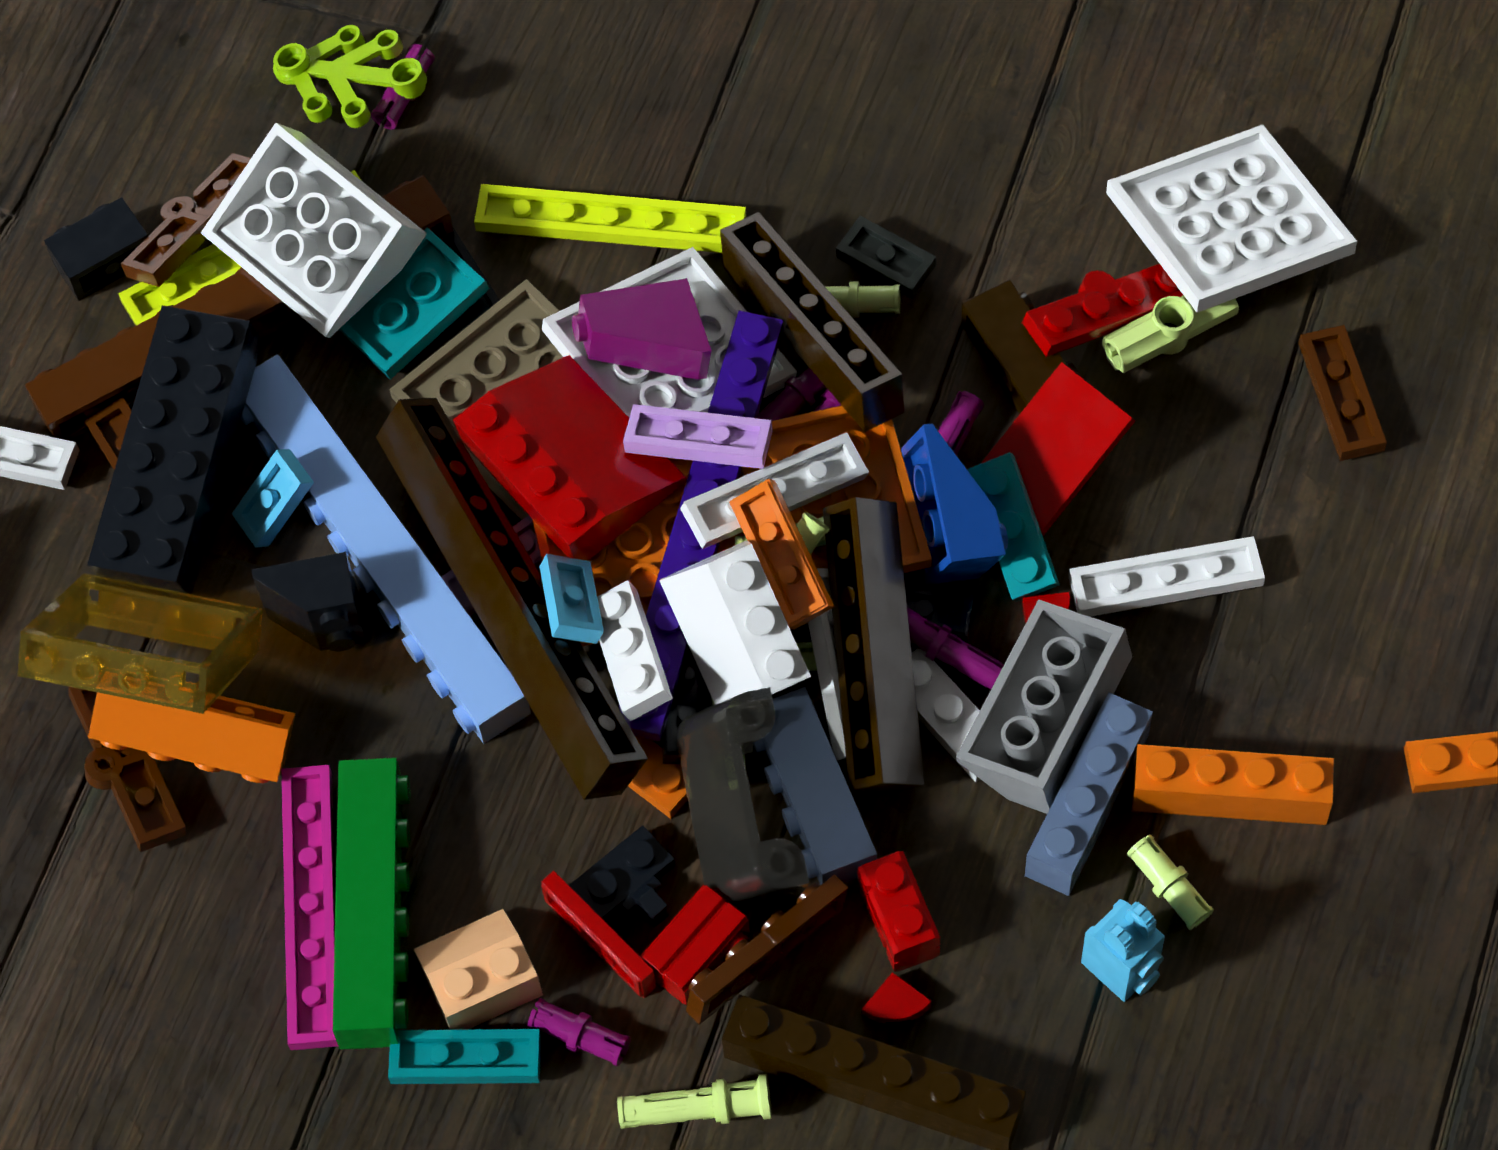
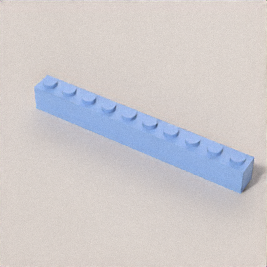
(385, 556)

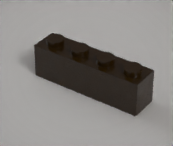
(1013, 356)

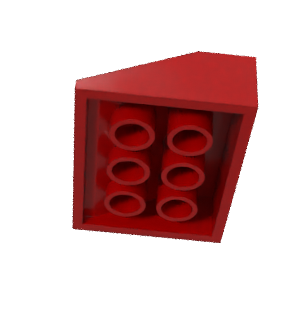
(563, 457)

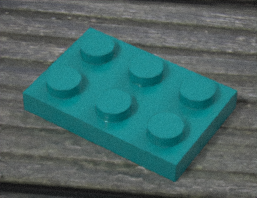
(414, 306)

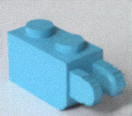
(1124, 949)

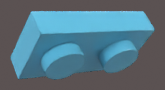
(272, 498)
(571, 599)

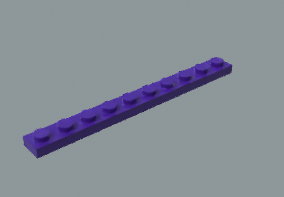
(736, 393)

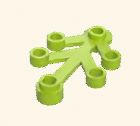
(298, 64)

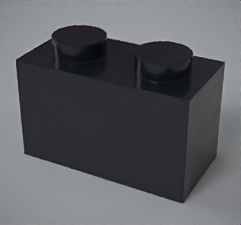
(95, 246)

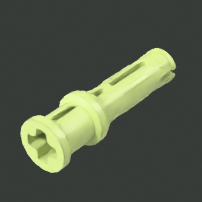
(718, 1102)

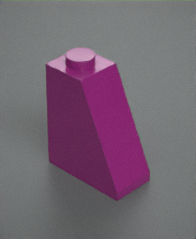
(645, 329)

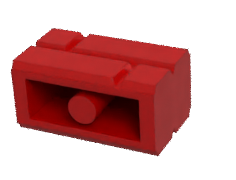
(898, 911)
(695, 941)

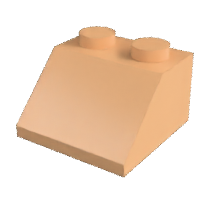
(479, 971)

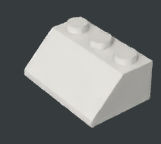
(734, 624)

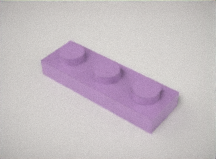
(698, 436)

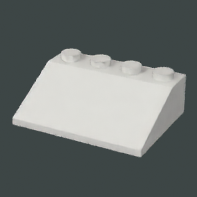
(311, 230)

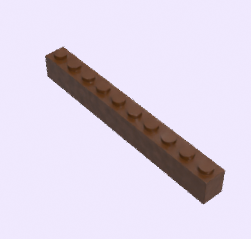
(115, 367)

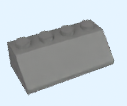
(1044, 704)

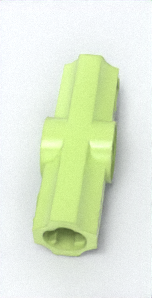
(1150, 337)

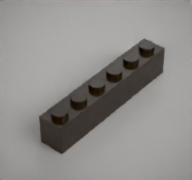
(813, 322)
(873, 646)
(873, 1074)

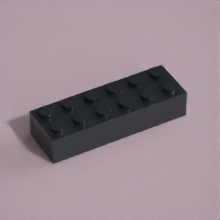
(176, 450)

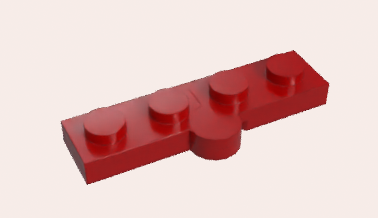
(1097, 308)

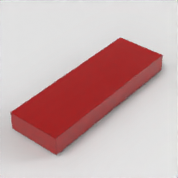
(598, 934)

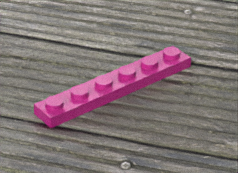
(309, 905)

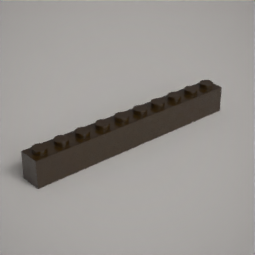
(510, 599)

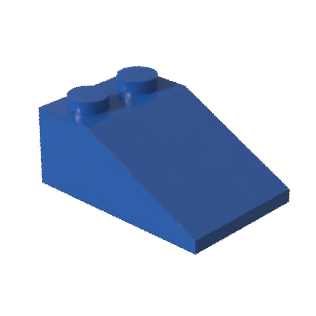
(953, 510)

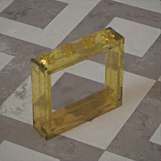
(55, 656)

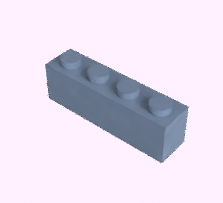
(814, 791)
(1088, 794)

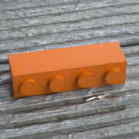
(226, 737)
(1232, 784)

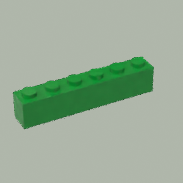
(369, 904)

